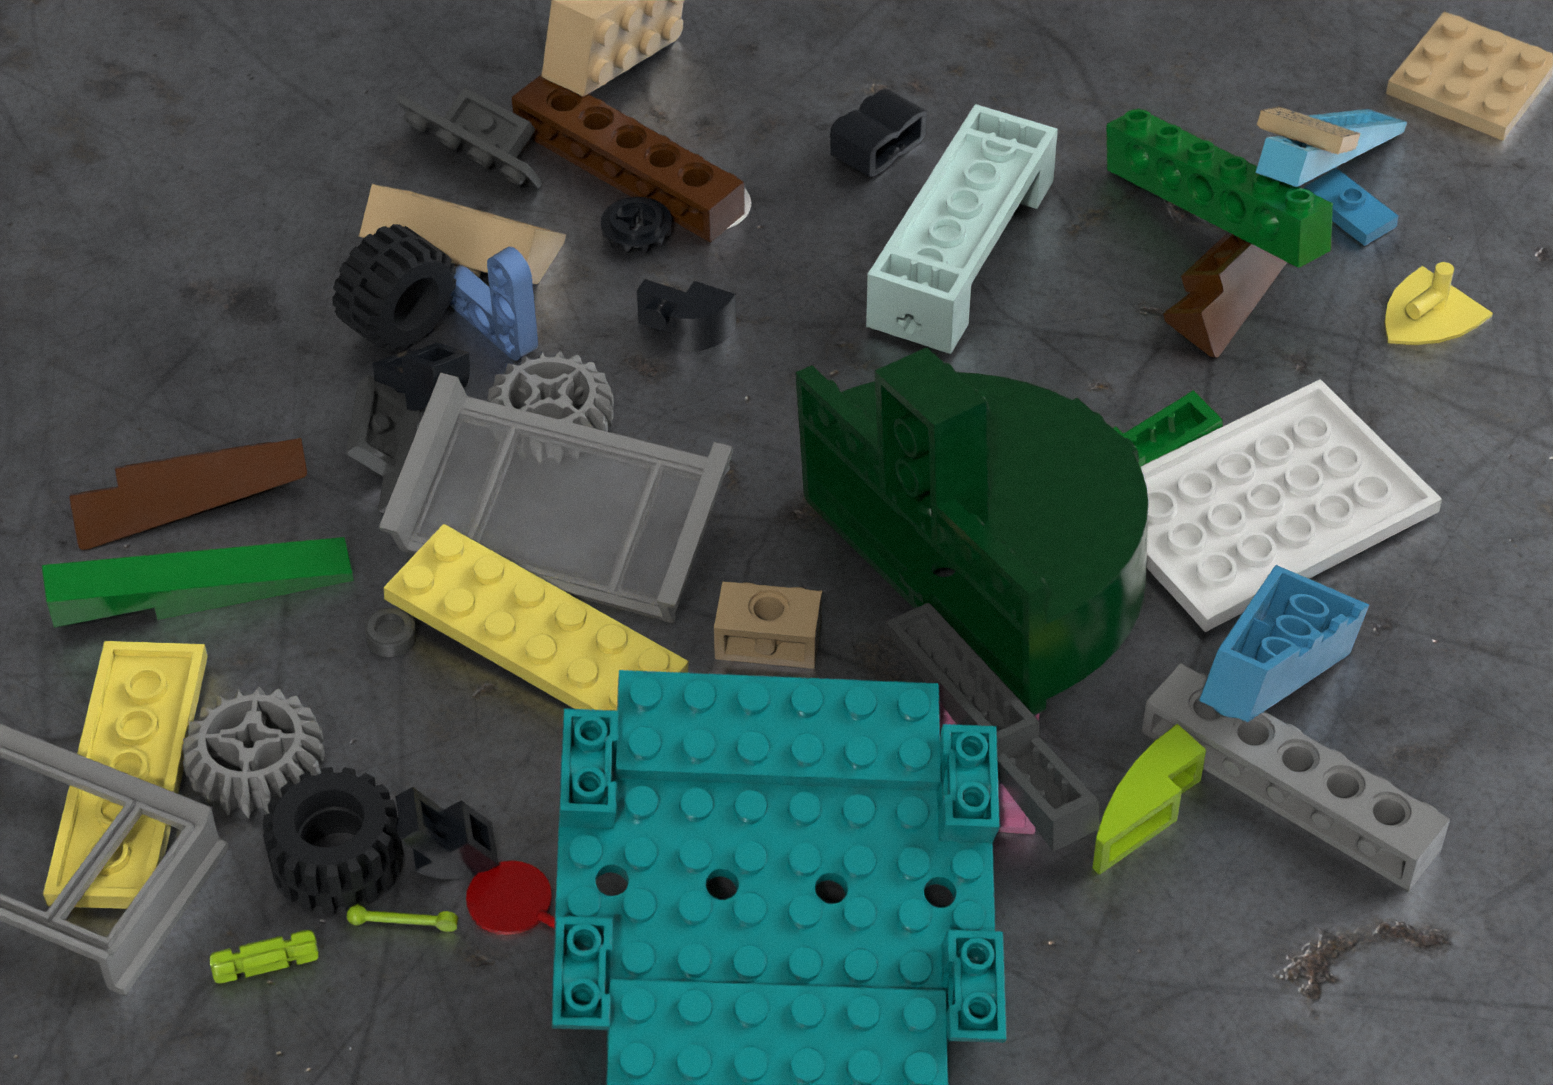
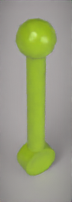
(445, 921)

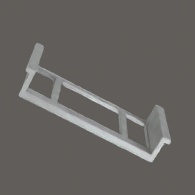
(166, 892)

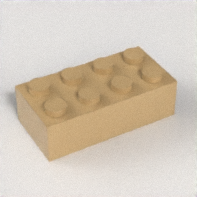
(603, 38)

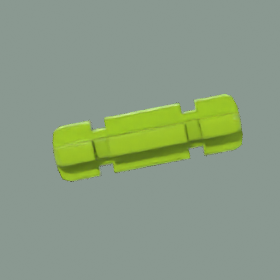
(263, 956)

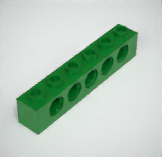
(1219, 187)

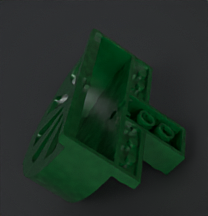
(1002, 486)

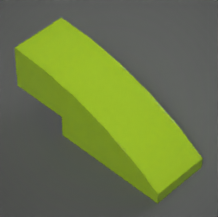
(1148, 796)

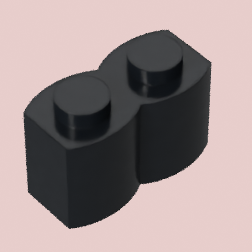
(878, 132)

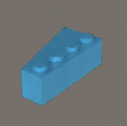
(1281, 643)

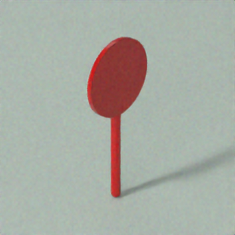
(510, 898)

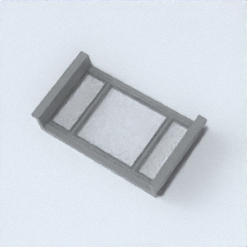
(559, 499)

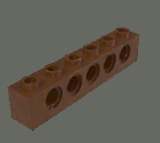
(631, 157)

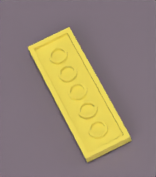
(523, 622)
(138, 727)

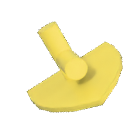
(1430, 309)

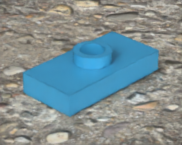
(1354, 207)

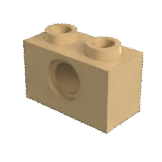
(768, 624)

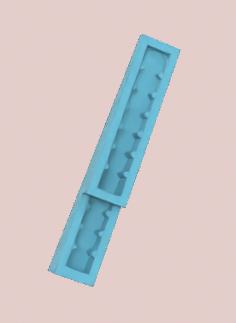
(1299, 162)

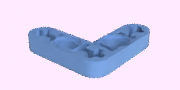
(505, 307)

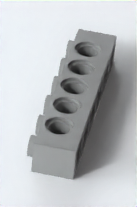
(1304, 781)

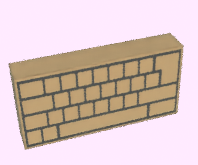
(1308, 130)

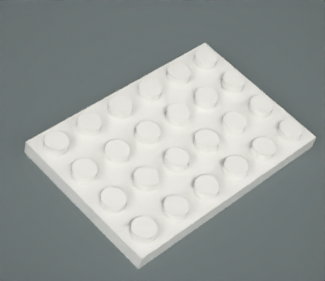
(1278, 488)

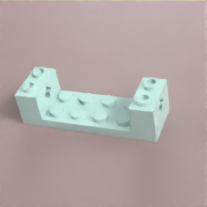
(928, 265)

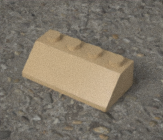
(460, 231)

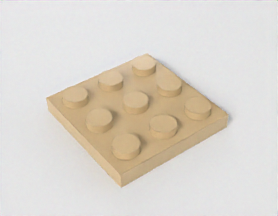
(1472, 75)

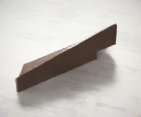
(1222, 292)
(181, 486)

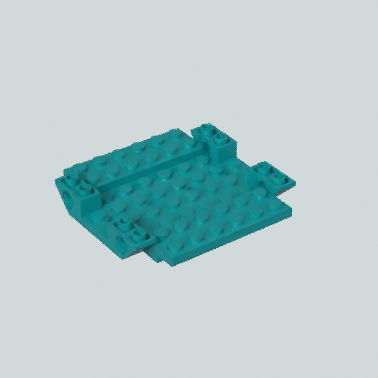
(777, 794)

